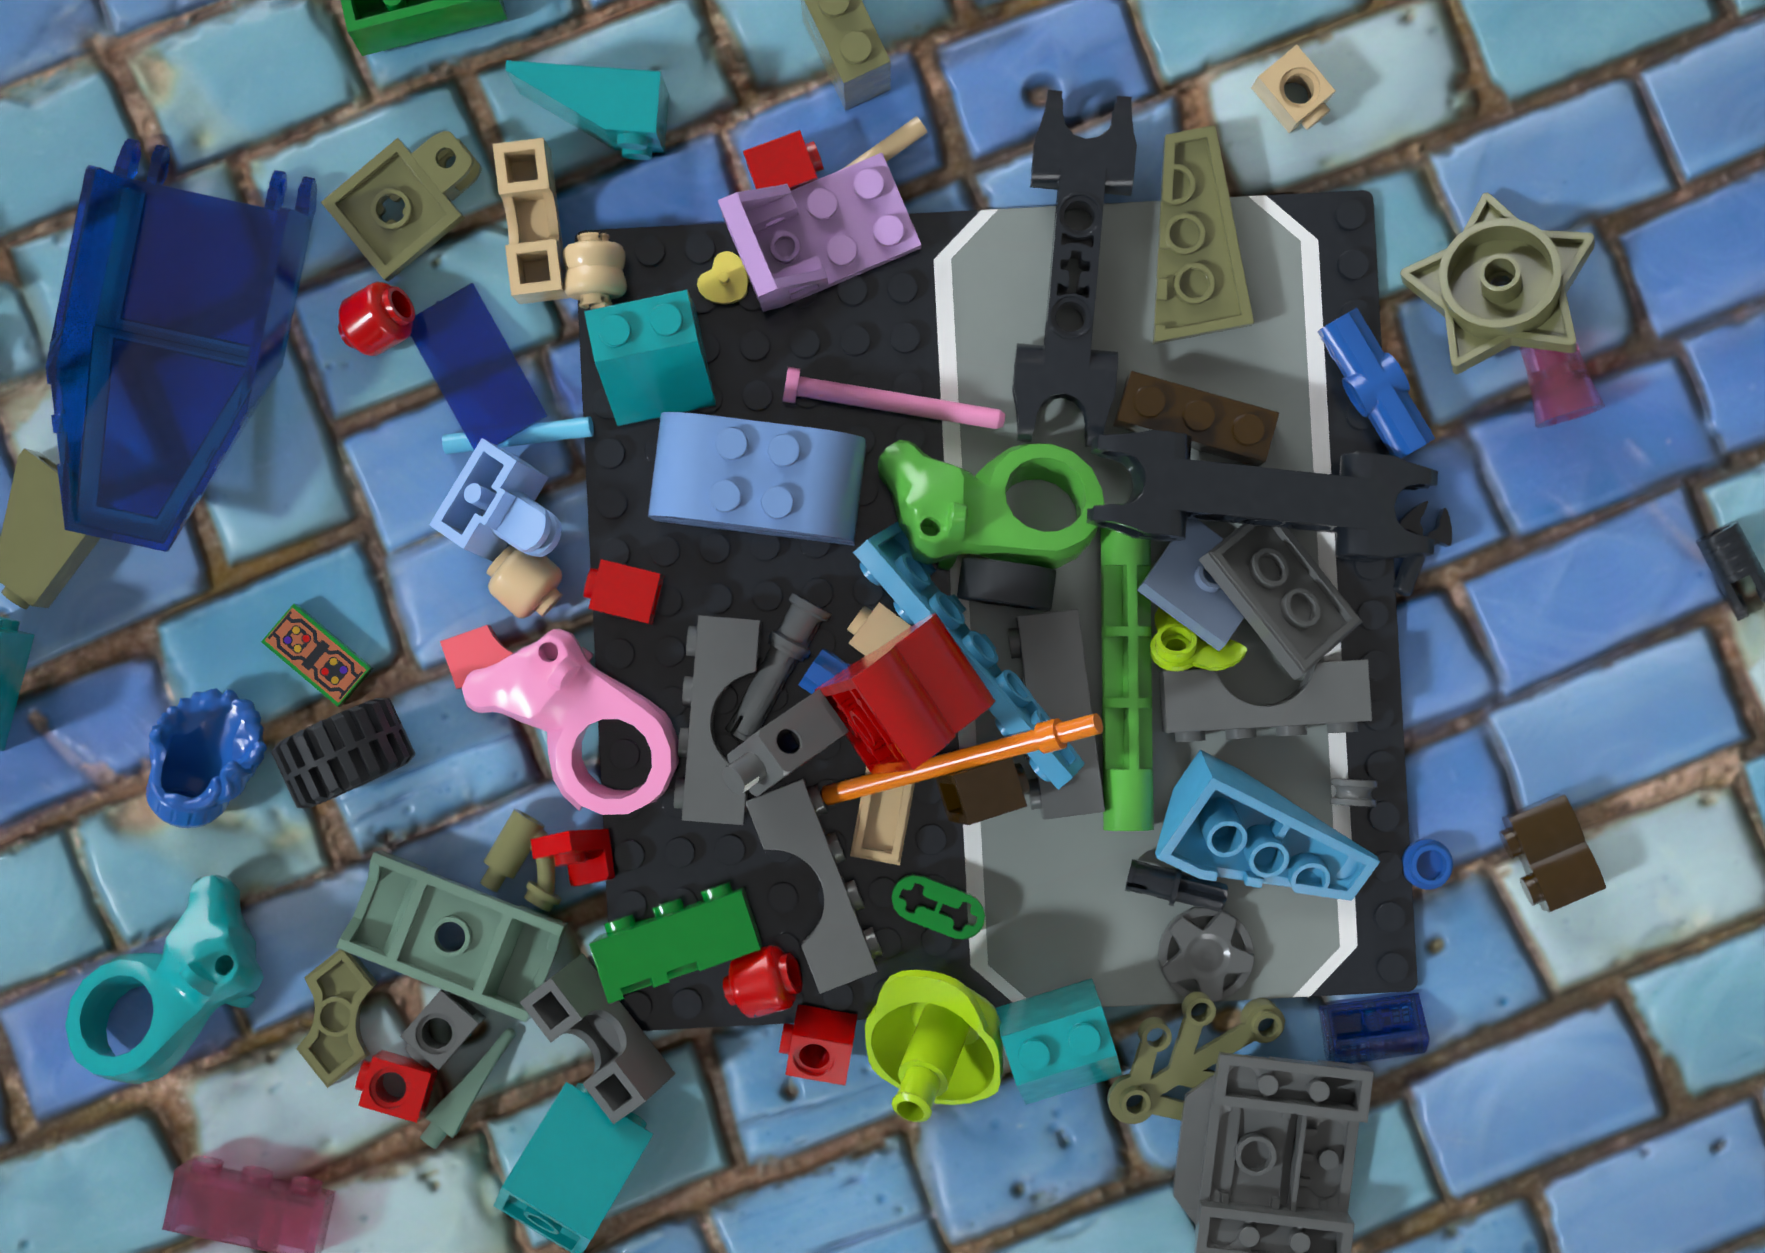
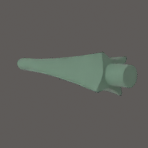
(452, 1109)

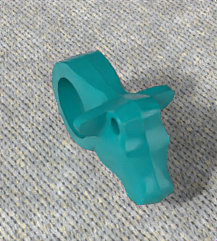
(202, 967)

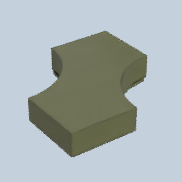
(335, 1035)

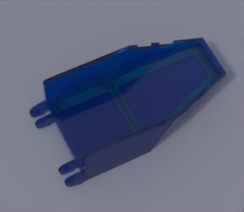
(165, 341)

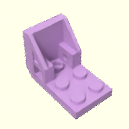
(819, 232)

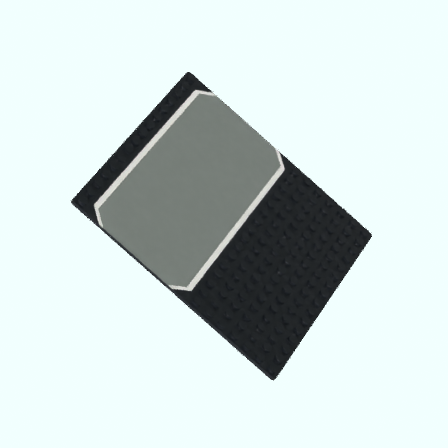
(949, 331)

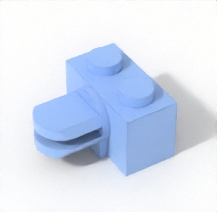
(497, 506)

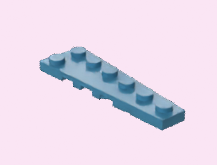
(889, 564)

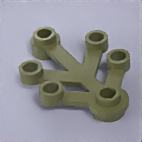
(1186, 1064)

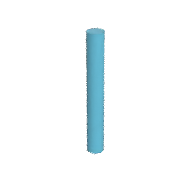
(536, 433)

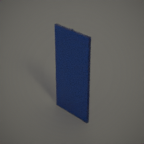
(475, 368)

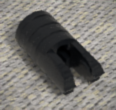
(1730, 560)

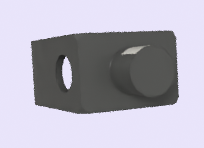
(773, 752)

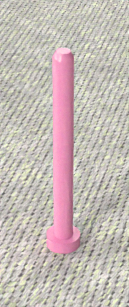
(889, 401)

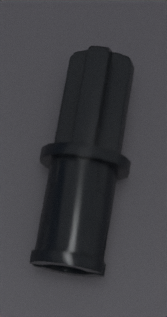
(1175, 886)

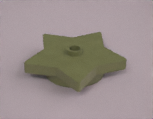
(1495, 252)

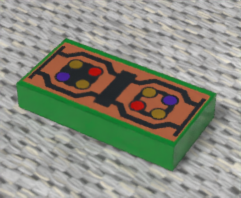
(317, 655)

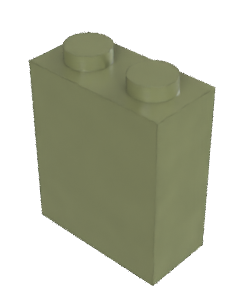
(848, 48)

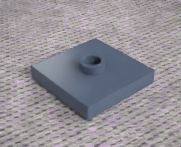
(1187, 589)

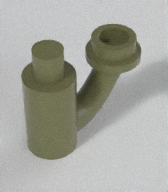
(509, 855)

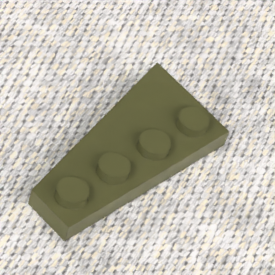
(1199, 255)

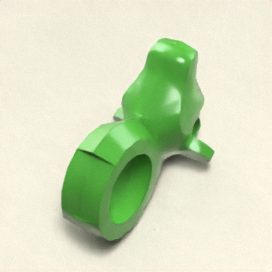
(957, 513)

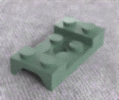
(504, 946)

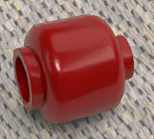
(376, 318)
(763, 982)

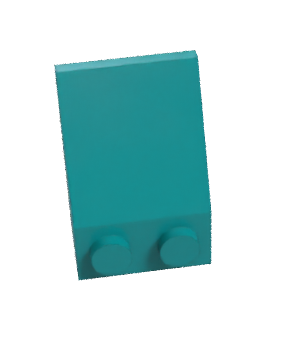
(611, 104)

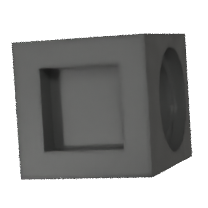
(461, 1017)

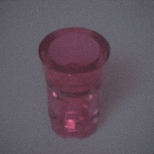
(1559, 386)

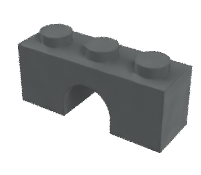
(625, 1059)

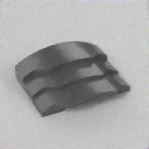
(1271, 1154)

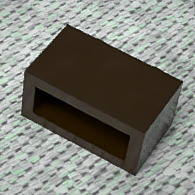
(983, 791)

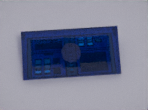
(1374, 1029)

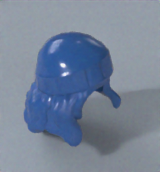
(202, 756)

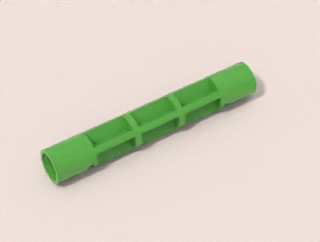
(1126, 683)

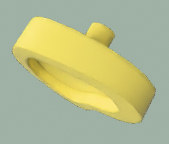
(726, 280)

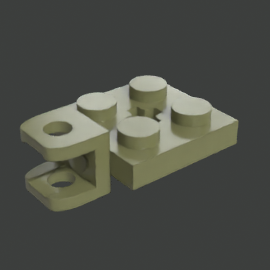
(427, 193)

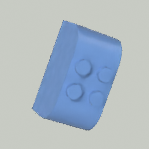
(757, 477)

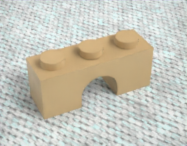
(532, 218)

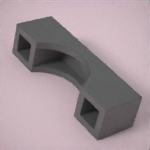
(723, 654)
(1329, 694)
(838, 946)

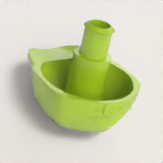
(933, 1042)

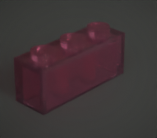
(248, 1207)

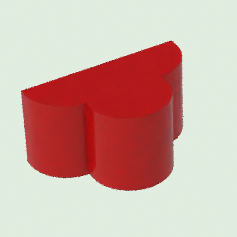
(908, 698)

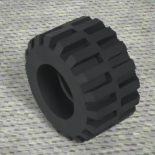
(343, 752)

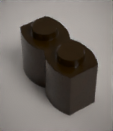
(1552, 853)

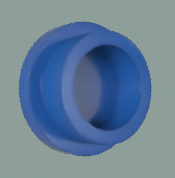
(1427, 864)

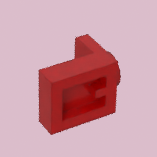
(582, 851)

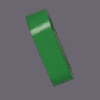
(934, 918)

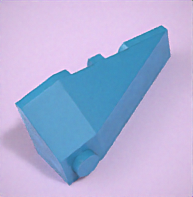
(1244, 831)

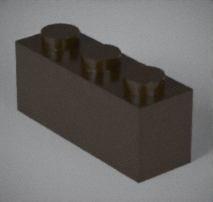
(1214, 421)

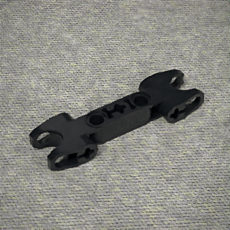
(1081, 174)

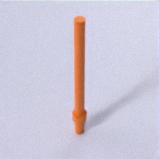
(1046, 737)

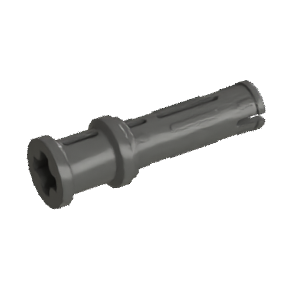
(787, 647)

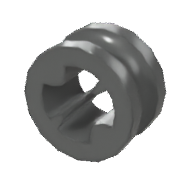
(1354, 792)

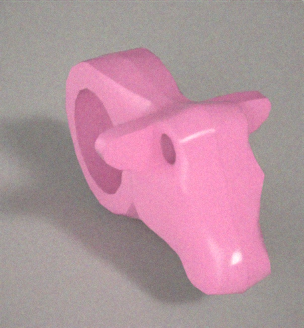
(563, 694)

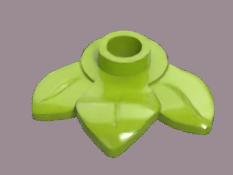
(1192, 649)

